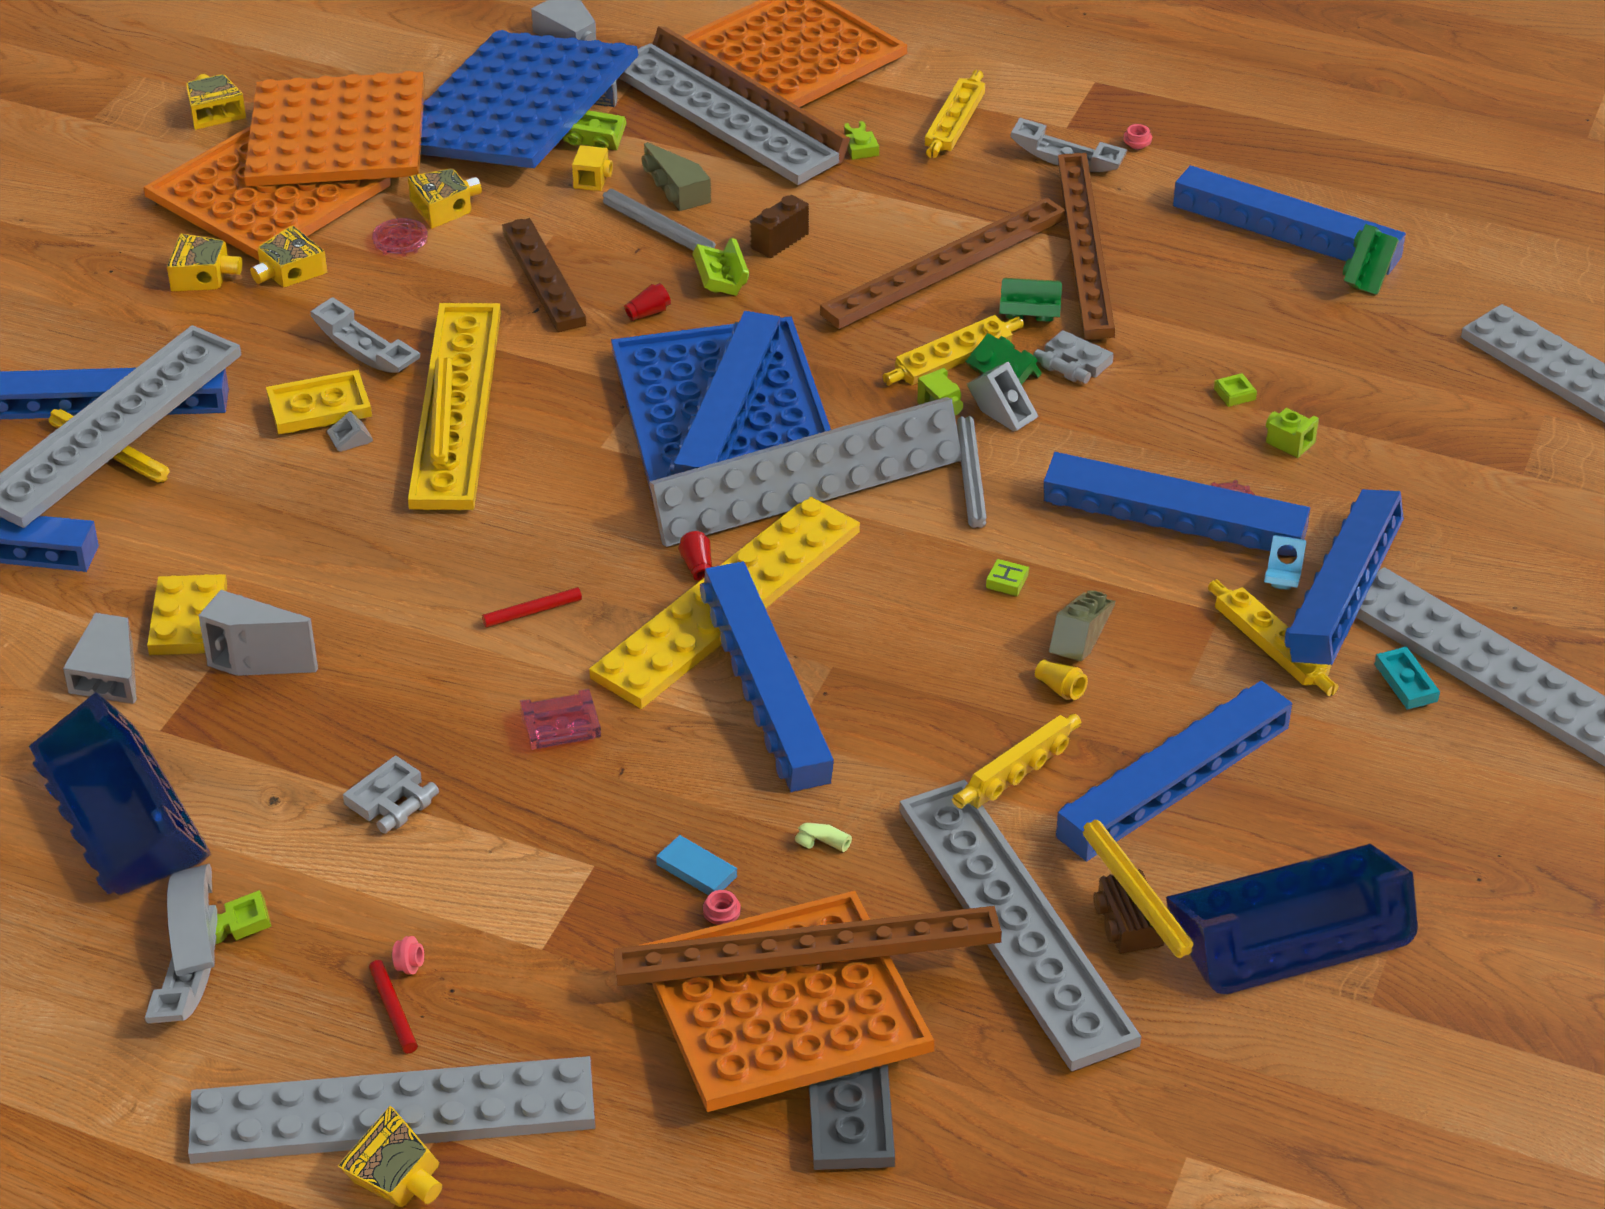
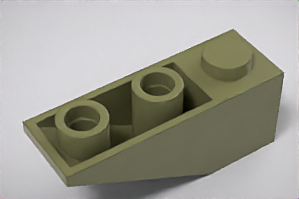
(679, 178)
(1080, 625)

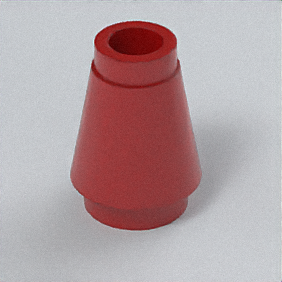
(648, 302)
(696, 552)

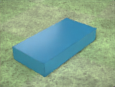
(696, 866)

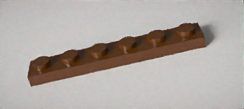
(544, 275)

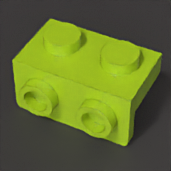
(597, 130)
(721, 269)

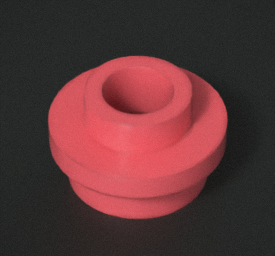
(1137, 136)
(721, 907)
(408, 955)

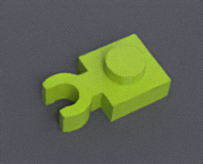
(862, 143)
(243, 917)

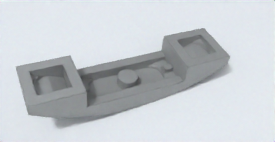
(1033, 139)
(360, 342)
(189, 919)
(181, 993)

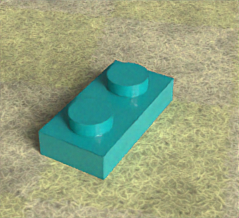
(1407, 678)

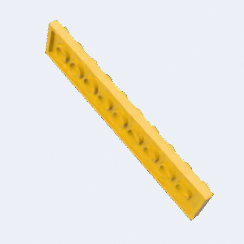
(469, 338)
(684, 630)

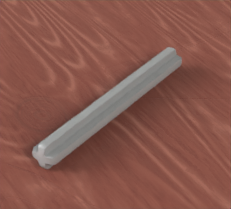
(655, 220)
(971, 472)

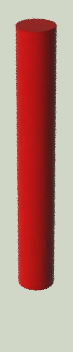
(531, 607)
(393, 1007)

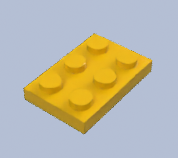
(317, 401)
(176, 610)

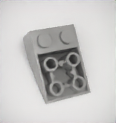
(256, 637)

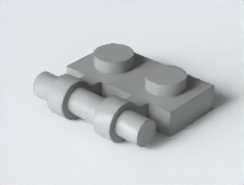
(1074, 357)
(385, 786)

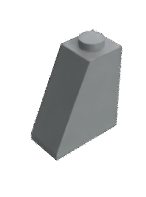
(563, 20)
(103, 661)

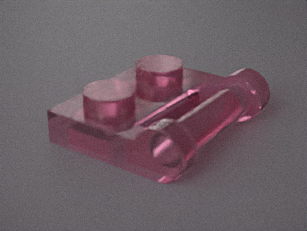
(560, 720)

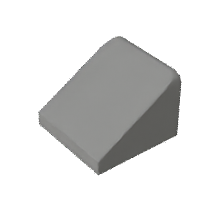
(349, 433)

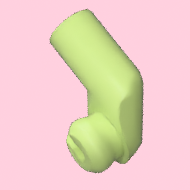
(824, 832)

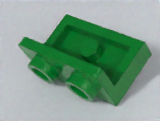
(1370, 259)
(1031, 298)
(995, 352)

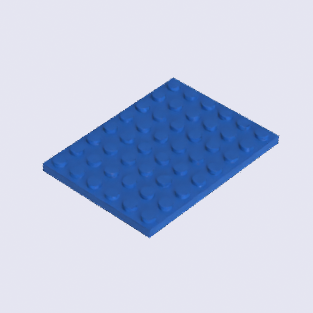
(519, 97)
(670, 372)

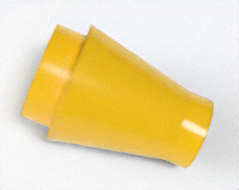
(1063, 679)

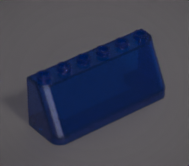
(116, 798)
(1298, 918)

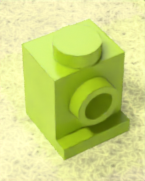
(938, 386)
(1291, 431)

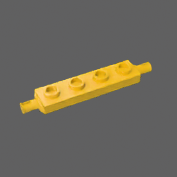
(955, 114)
(948, 350)
(1268, 634)
(1017, 762)

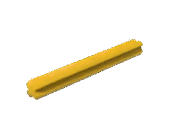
(441, 411)
(128, 456)
(1138, 889)

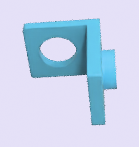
(1282, 574)

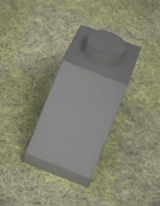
(1003, 397)

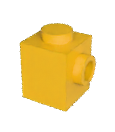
(591, 168)

